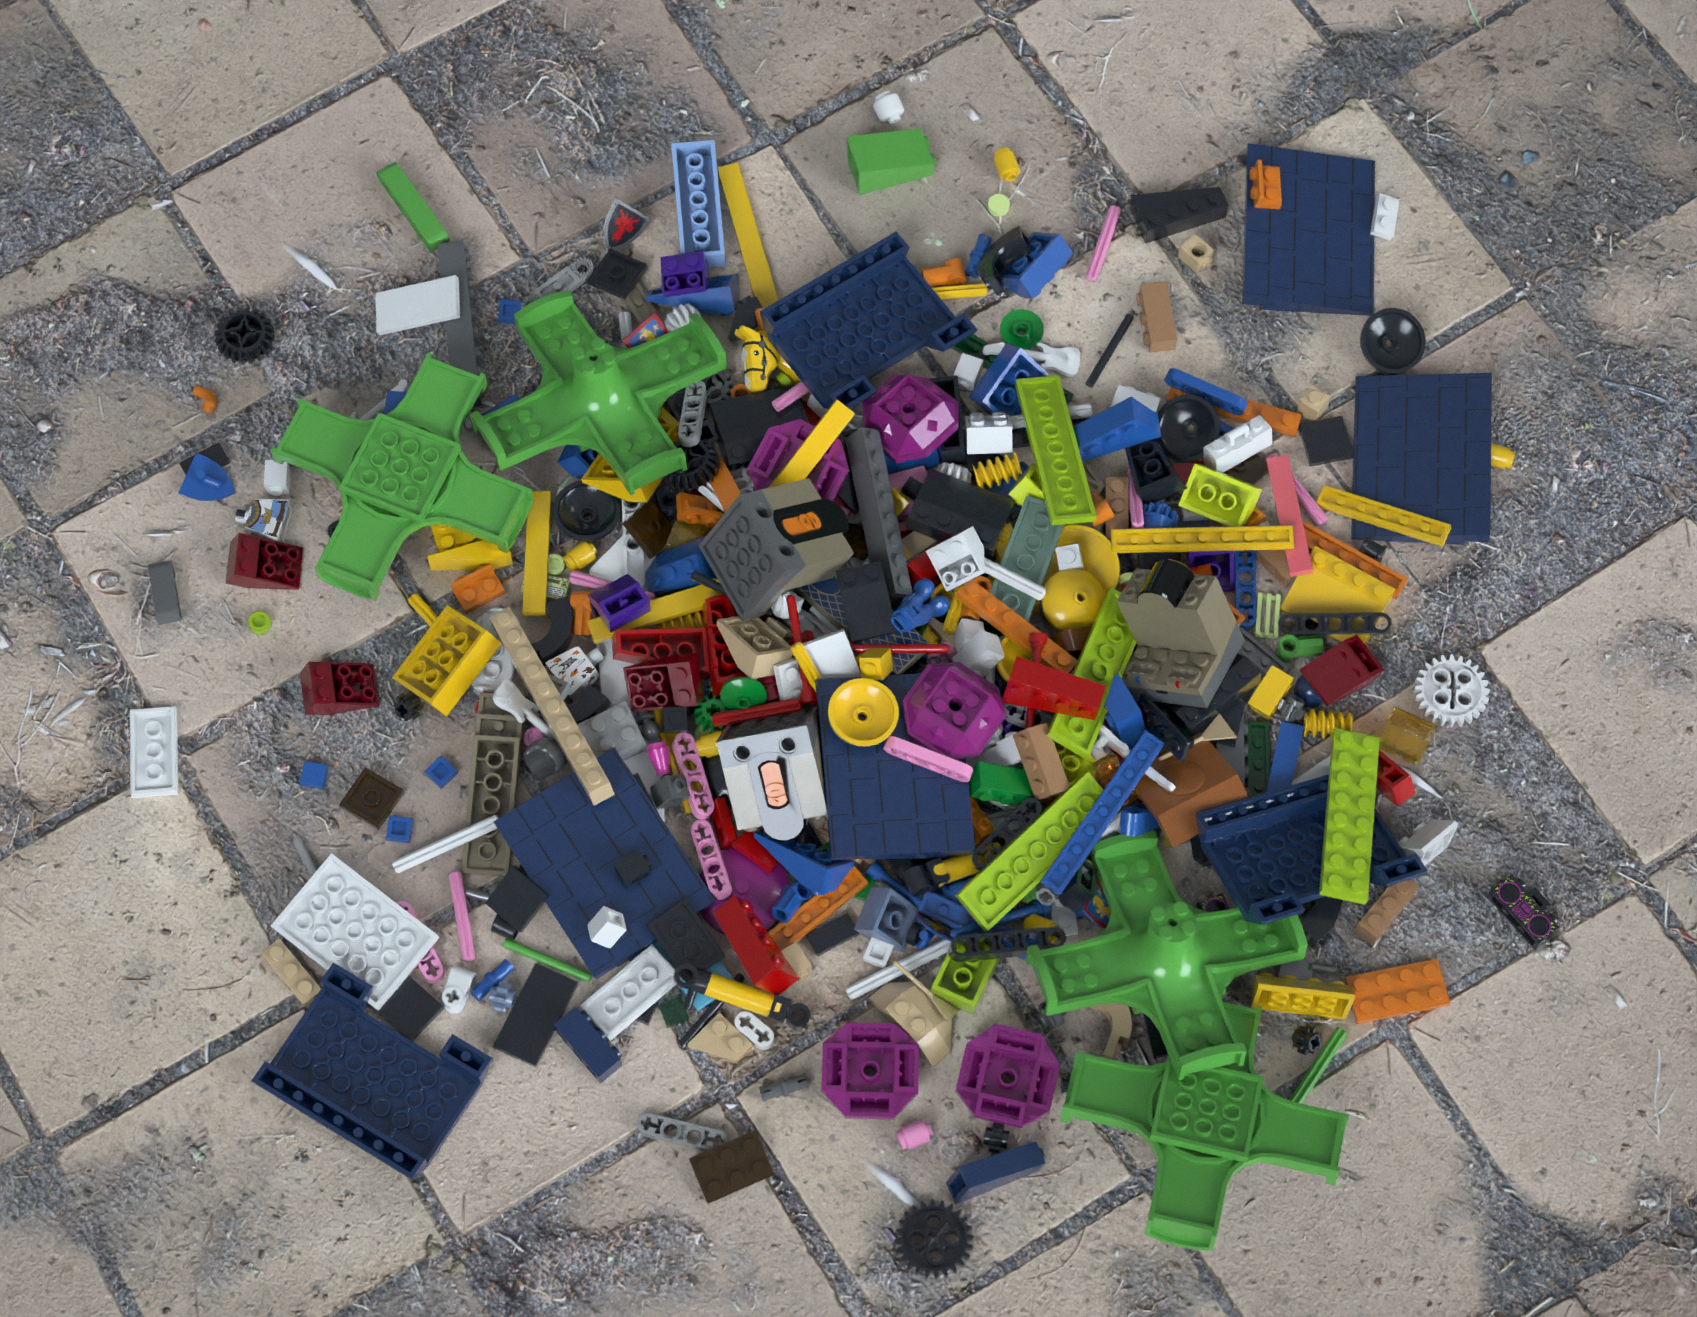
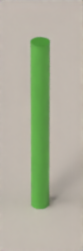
(547, 960)

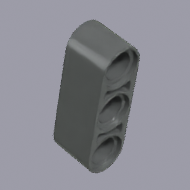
(164, 592)

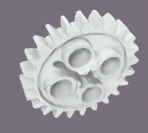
(1430, 689)

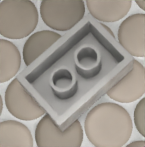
(614, 729)

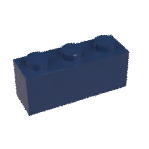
(588, 1044)

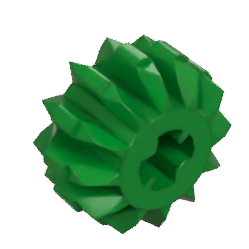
(705, 711)

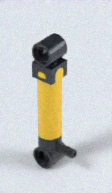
(939, 872)
(739, 995)

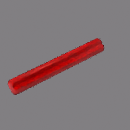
(757, 712)

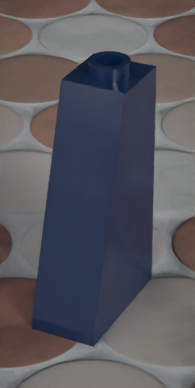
(995, 1171)

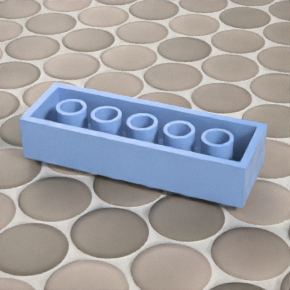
(698, 200)

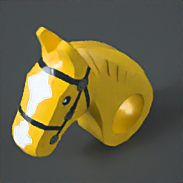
(760, 359)

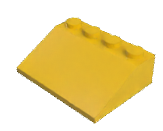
(602, 476)
(1337, 589)
(447, 660)
(1302, 996)

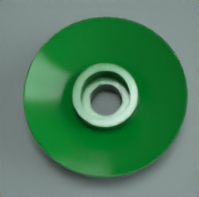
(1023, 321)
(743, 693)

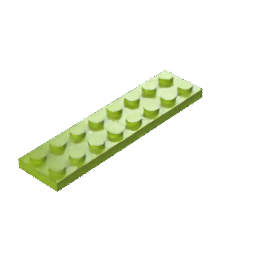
(1055, 450)
(1101, 658)
(1349, 816)
(1029, 855)

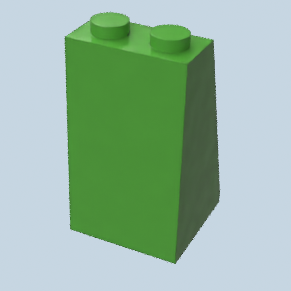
(889, 159)

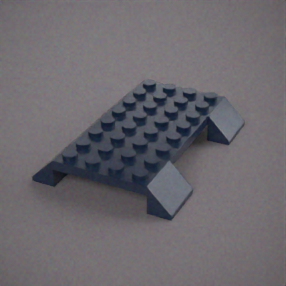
(860, 323)
(1273, 849)
(371, 1079)

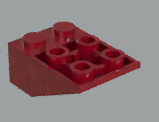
(263, 563)
(1342, 670)
(664, 683)
(338, 687)

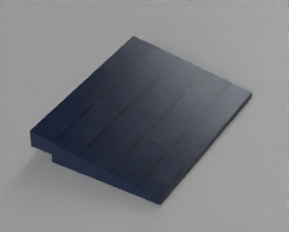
(1319, 243)
(1425, 451)
(884, 803)
(572, 854)

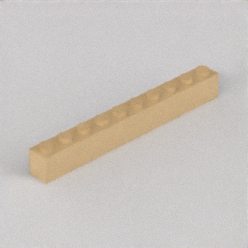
(552, 706)

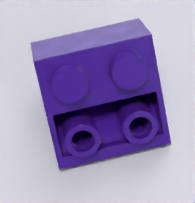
(684, 274)
(620, 602)

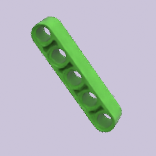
(412, 206)

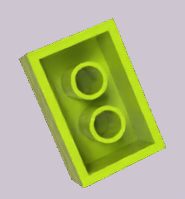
(964, 982)

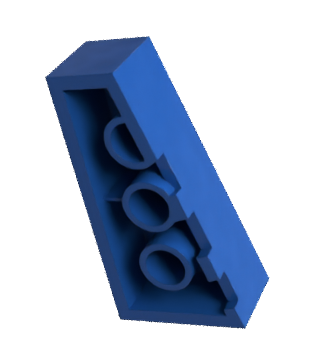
(1116, 429)

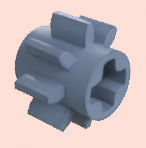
(502, 997)

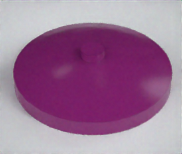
(748, 882)

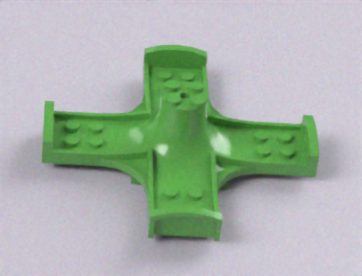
(599, 392)
(402, 476)
(1163, 956)
(1204, 1130)

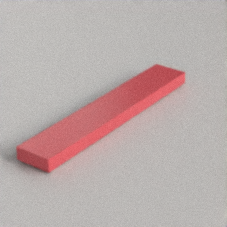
(1289, 513)

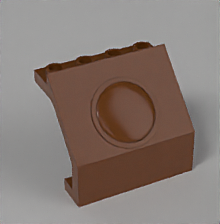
(1201, 784)

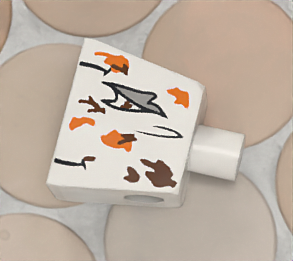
(576, 669)

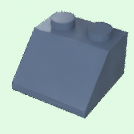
(886, 917)

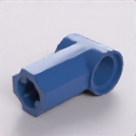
(790, 900)

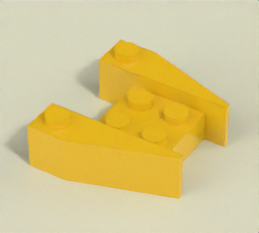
(464, 551)

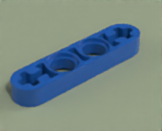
(1214, 395)
(1246, 587)

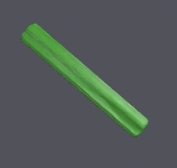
(1318, 1066)

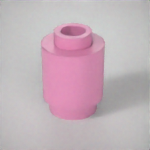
(914, 1134)

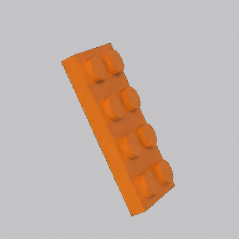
(1398, 991)

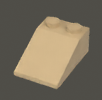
(754, 645)

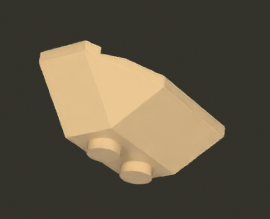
(917, 1016)

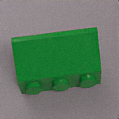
(1000, 784)

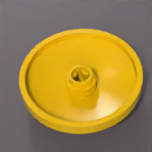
(1095, 553)

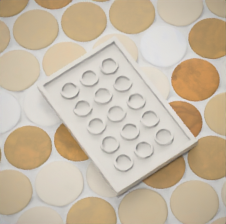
(357, 927)

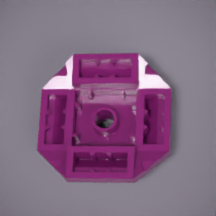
(916, 433)
(782, 443)
(948, 731)
(876, 1047)
(1012, 1053)

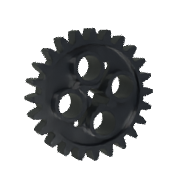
(917, 1225)

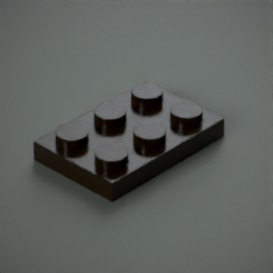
(731, 1166)

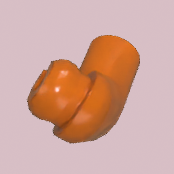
(208, 397)

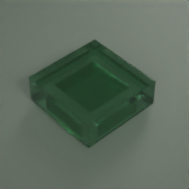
(673, 1012)

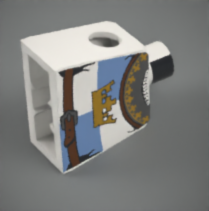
(266, 518)

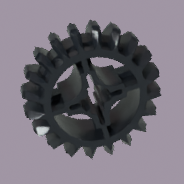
(237, 328)
(701, 467)

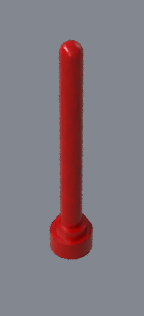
(1037, 642)
(902, 648)
(808, 694)

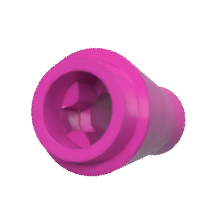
(659, 757)

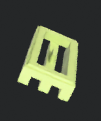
(1268, 598)

